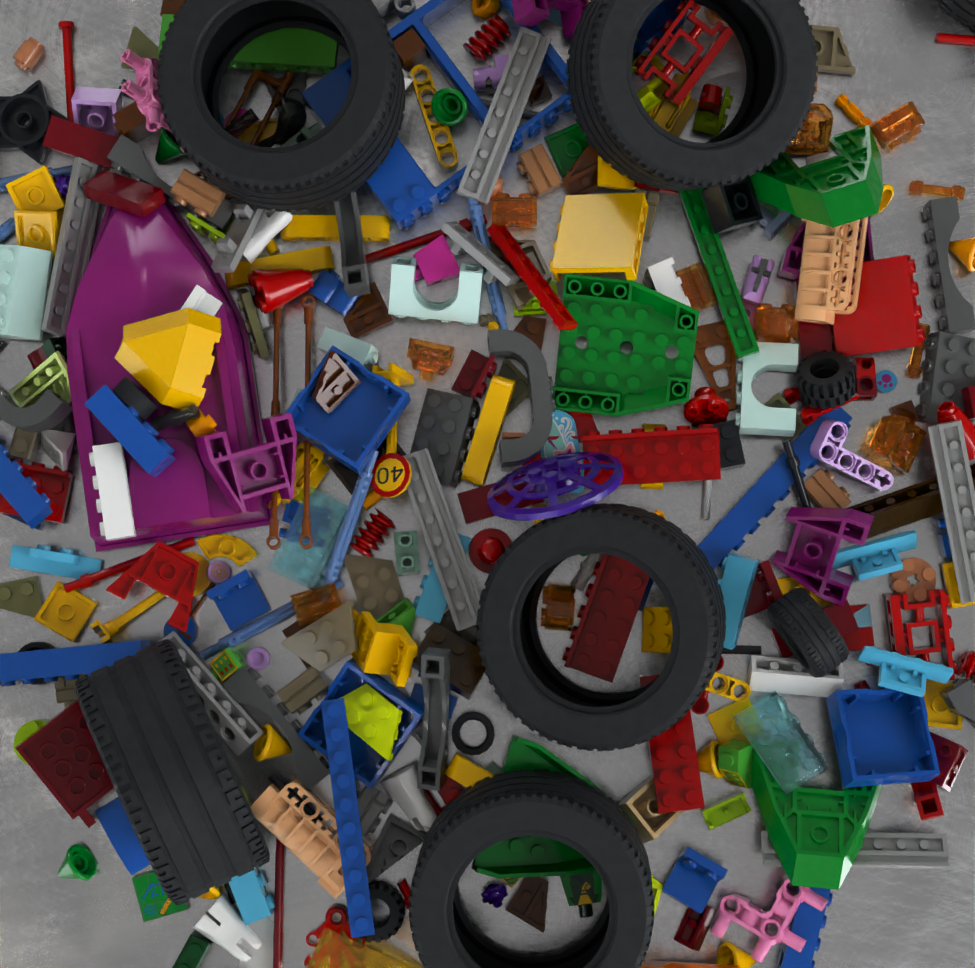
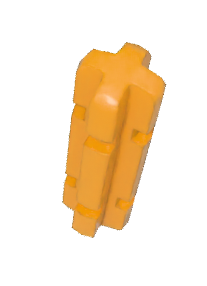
(852, 111)

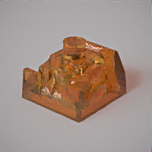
(815, 133)
(430, 358)
(897, 441)

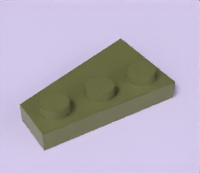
(252, 323)

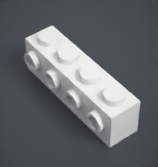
(113, 491)
(790, 677)

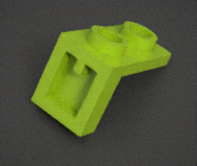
(711, 123)

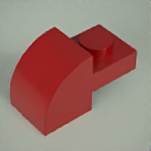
(927, 800)

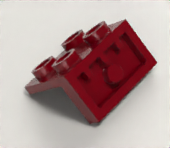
(474, 375)
(764, 589)
(950, 759)

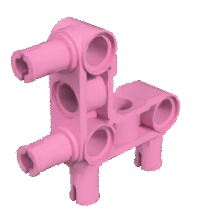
(145, 89)
(757, 920)

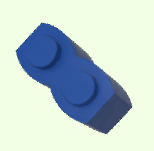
(331, 292)

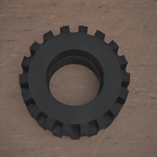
(826, 379)
(397, 911)

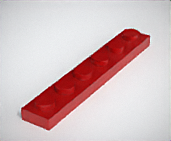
(528, 272)

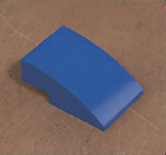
(122, 835)

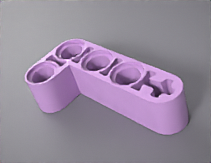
(852, 461)

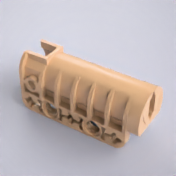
(823, 269)
(307, 840)

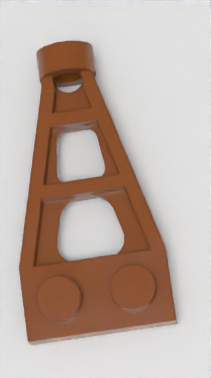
(711, 336)

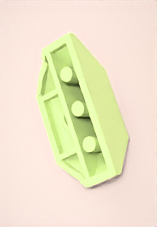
(49, 375)

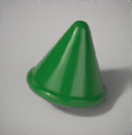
(449, 106)
(167, 147)
(78, 864)

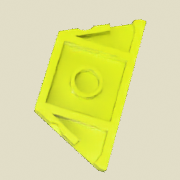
(373, 719)

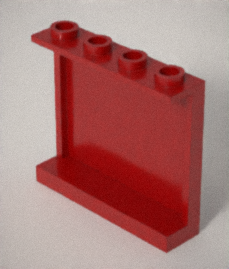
(885, 310)

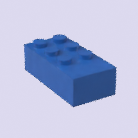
(132, 433)

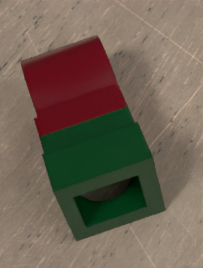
(45, 351)

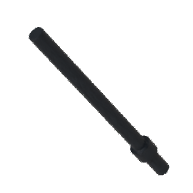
(793, 462)

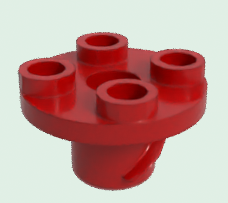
(705, 408)
(487, 548)

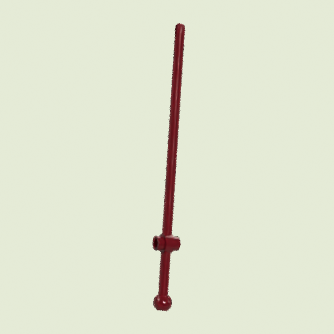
(279, 902)

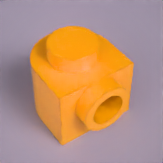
(484, 8)
(202, 425)

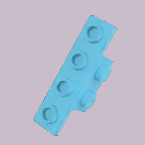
(876, 556)
(50, 562)
(904, 672)

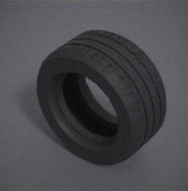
(808, 632)

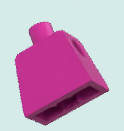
(436, 263)

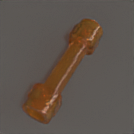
(917, 188)
(914, 369)

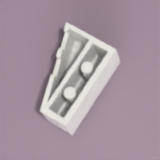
(663, 279)

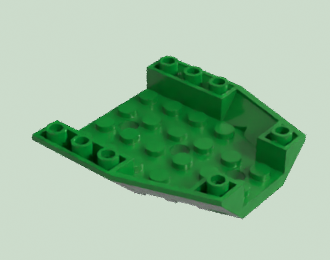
(601, 375)

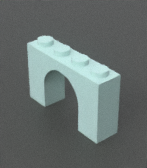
(407, 301)
(357, 349)
(754, 416)

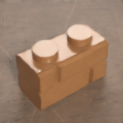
(539, 171)
(197, 193)
(825, 492)

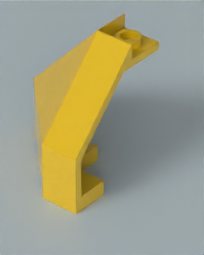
(171, 354)

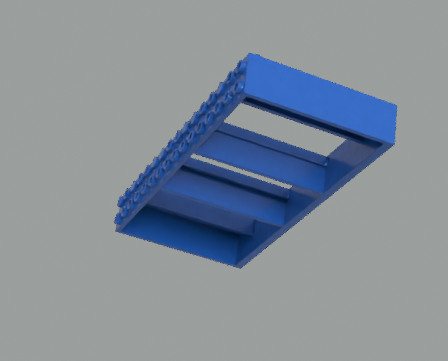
(400, 182)

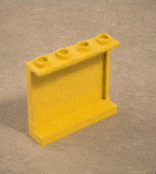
(600, 234)

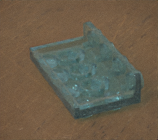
(307, 565)
(781, 742)

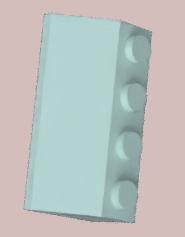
(23, 291)

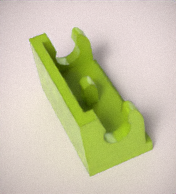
(725, 810)

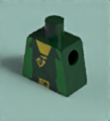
(583, 891)

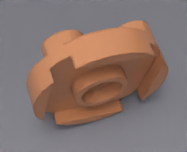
(925, 575)

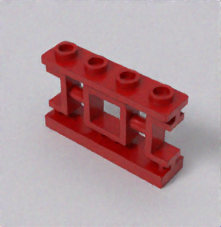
(696, 63)
(940, 633)

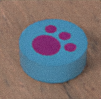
(886, 381)

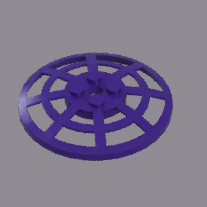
(552, 478)

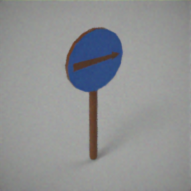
(191, 633)

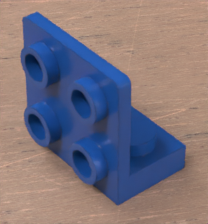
(239, 599)
(693, 879)

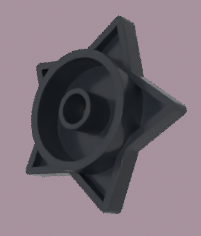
(16, 111)

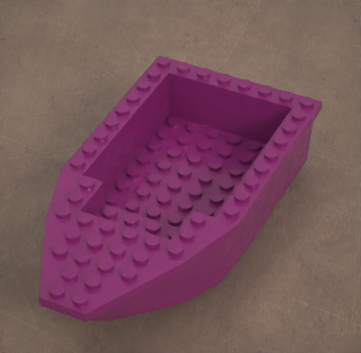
(133, 275)

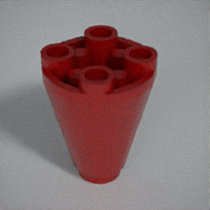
(278, 286)
(950, 412)

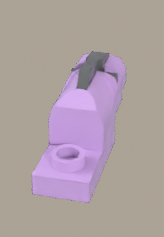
(487, 78)
(756, 285)

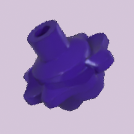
(62, 184)
(494, 894)

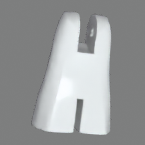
(268, 226)
(403, 789)
(227, 929)

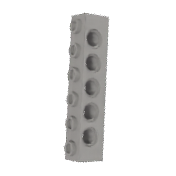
(224, 712)

